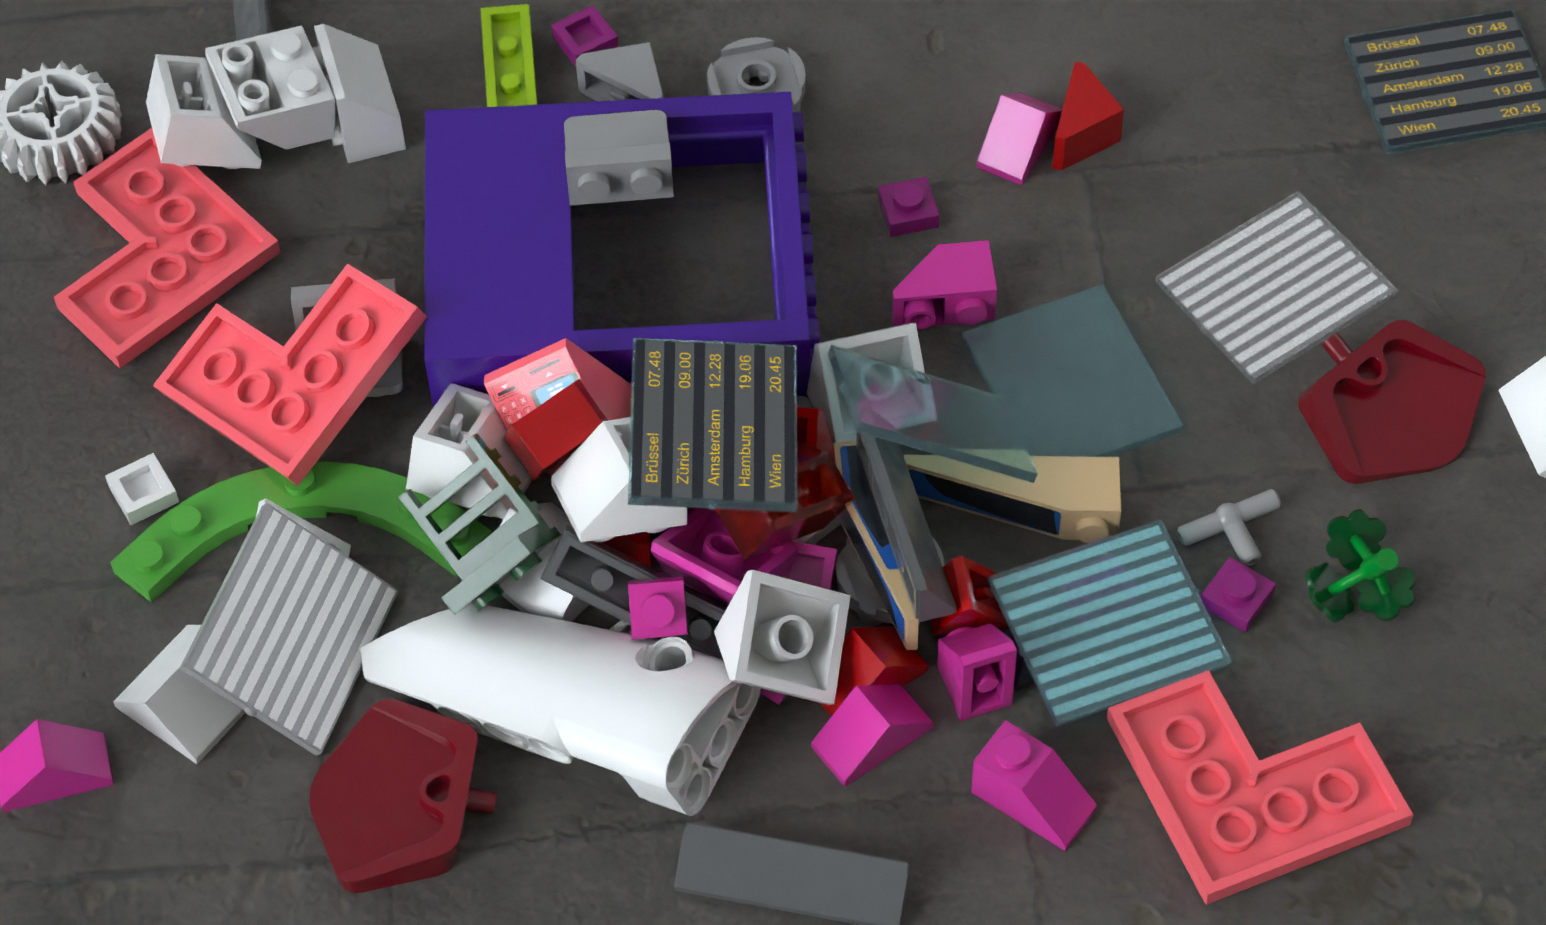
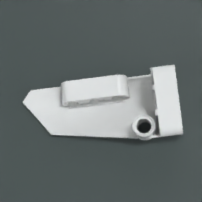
(577, 692)

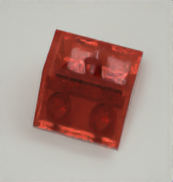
(820, 499)

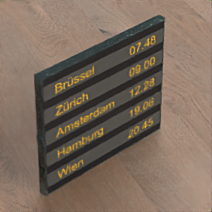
(1449, 81)
(713, 425)

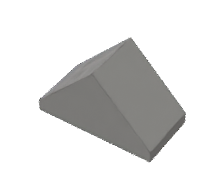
(619, 74)

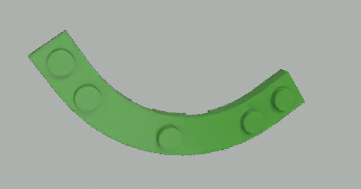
(231, 505)

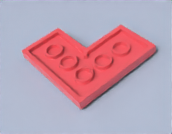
(181, 253)
(299, 396)
(1243, 816)

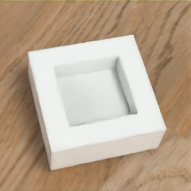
(142, 489)

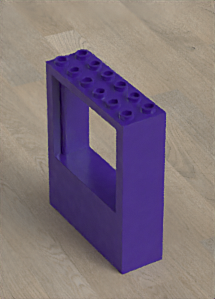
(505, 236)

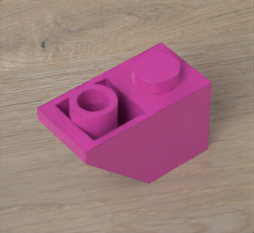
(948, 287)

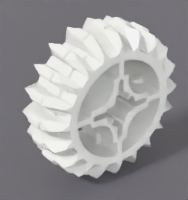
(83, 117)

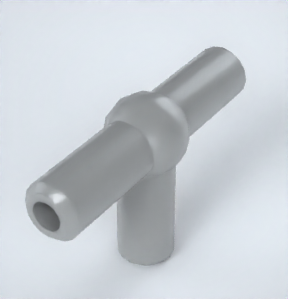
(1231, 520)

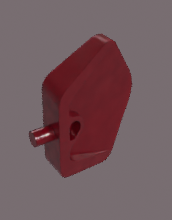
(1393, 403)
(396, 796)

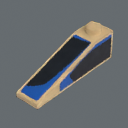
(1067, 500)
(870, 541)

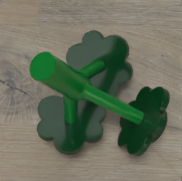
(1380, 585)

